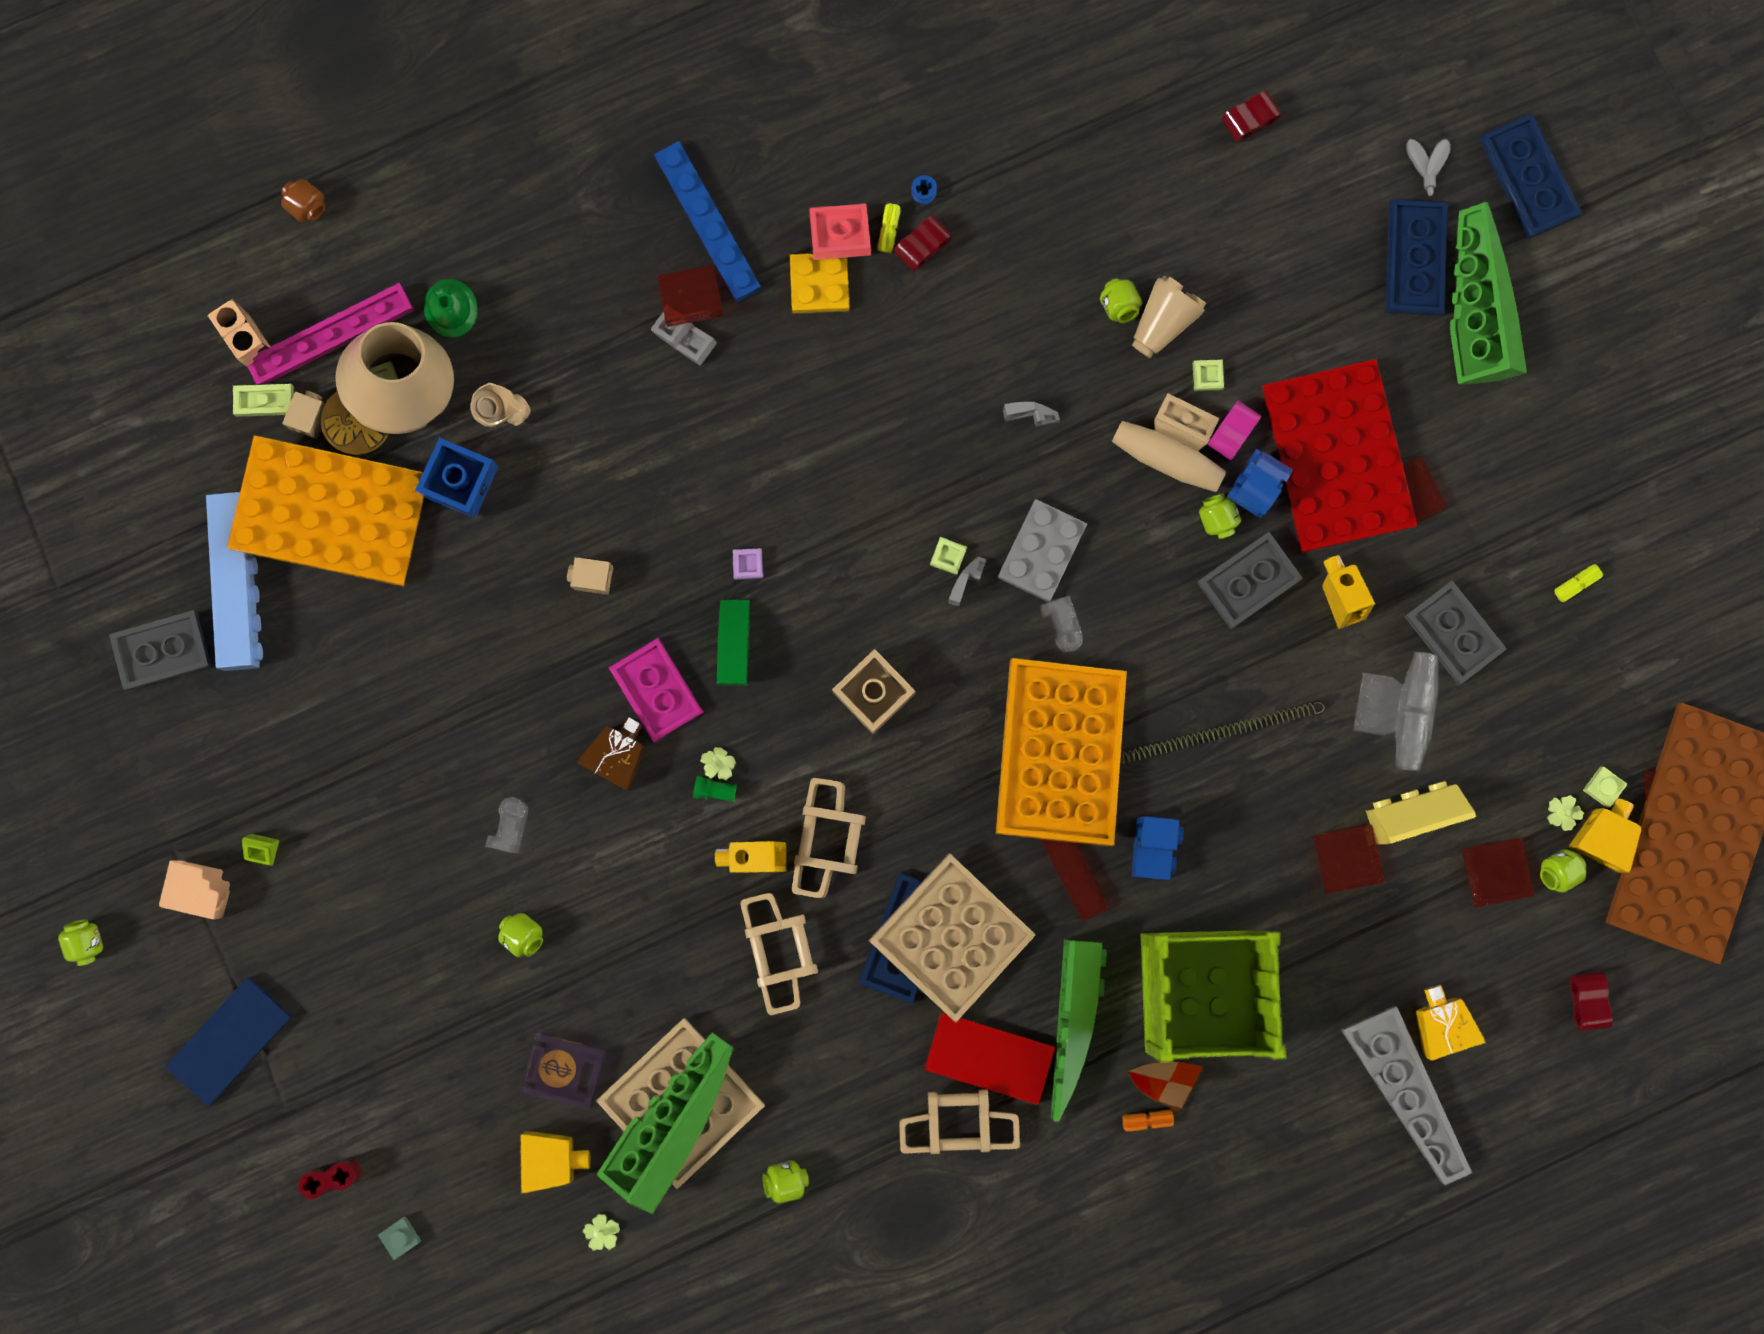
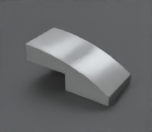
(685, 339)

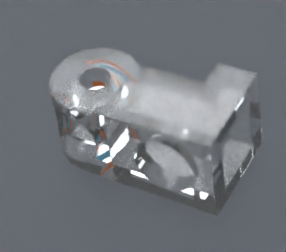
(1068, 630)
(511, 826)

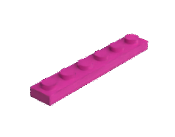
(329, 334)

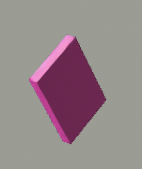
(656, 690)

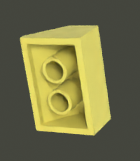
(1419, 813)

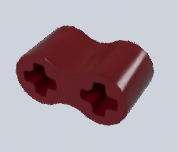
(1251, 116)
(923, 243)
(1591, 1001)
(329, 1179)

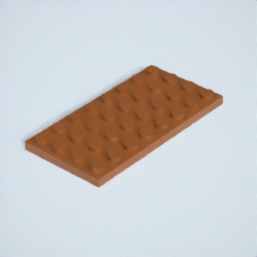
(1695, 836)

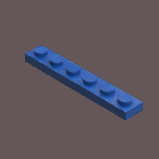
(707, 222)

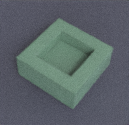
(399, 1238)

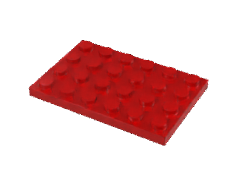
(1342, 456)

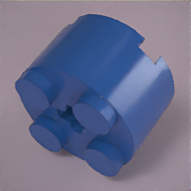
(1259, 483)

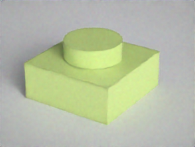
(1605, 787)

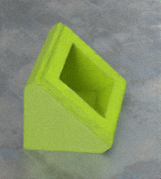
(259, 849)

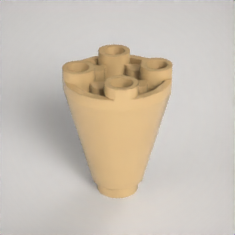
(1166, 316)

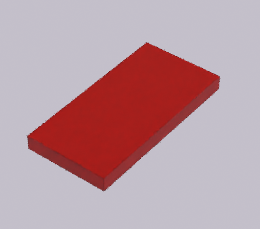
(990, 1058)

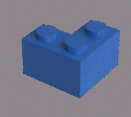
(1154, 847)

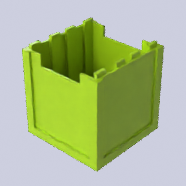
(1211, 994)

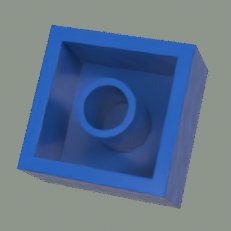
(457, 478)

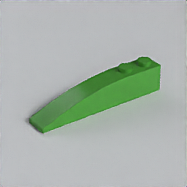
(1485, 312)
(1076, 1016)
(664, 1136)

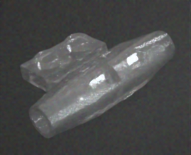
(1405, 709)

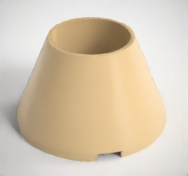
(401, 403)

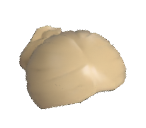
(497, 405)

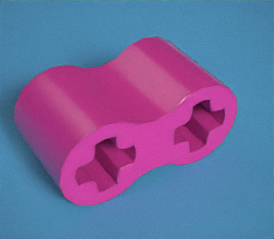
(1234, 430)

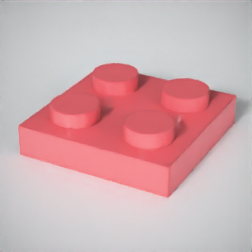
(840, 231)

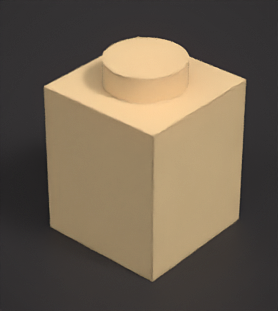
(305, 414)
(590, 575)

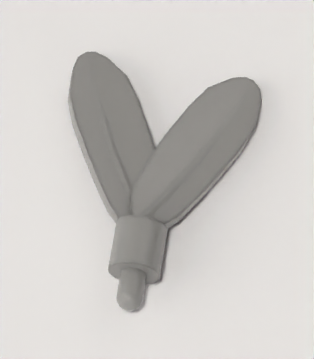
(1428, 166)

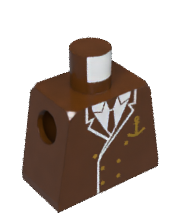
(615, 754)

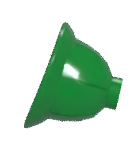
(450, 308)

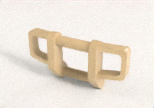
(811, 814)
(765, 977)
(950, 1144)

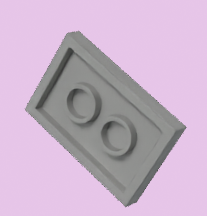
(1042, 550)

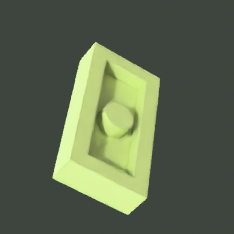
(262, 399)

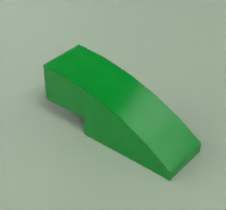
(733, 643)

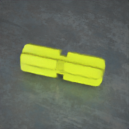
(889, 224)
(1581, 580)

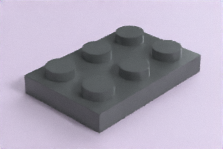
(1249, 580)
(1455, 632)
(160, 650)

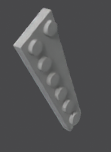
(1399, 1073)

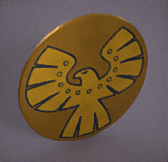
(346, 432)

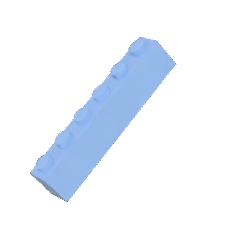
(232, 590)

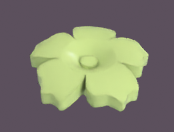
(718, 763)
(1564, 812)
(601, 1232)

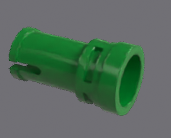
(707, 789)

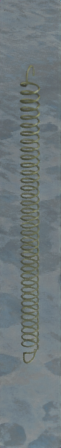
(1223, 730)

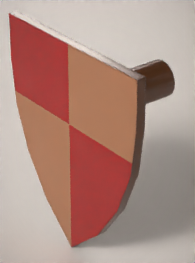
(1166, 1082)

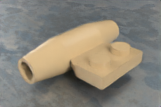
(1175, 443)

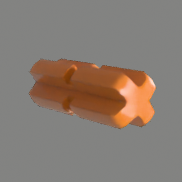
(1141, 1121)

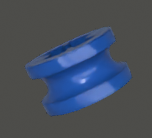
(916, 185)

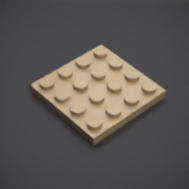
(952, 937)
(650, 1077)

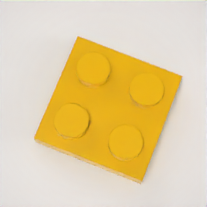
(818, 284)

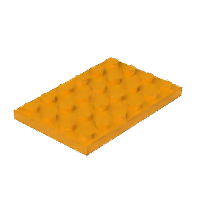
(327, 511)
(1061, 752)

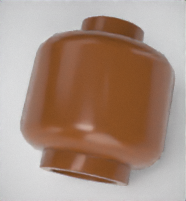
(302, 200)

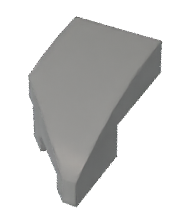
(1041, 413)
(971, 572)

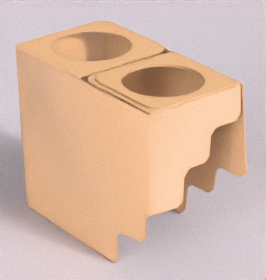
(226, 313)
(195, 890)

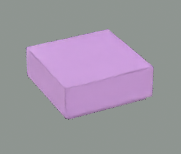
(747, 564)

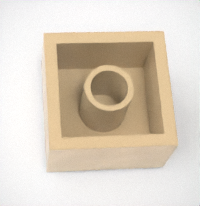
(873, 691)

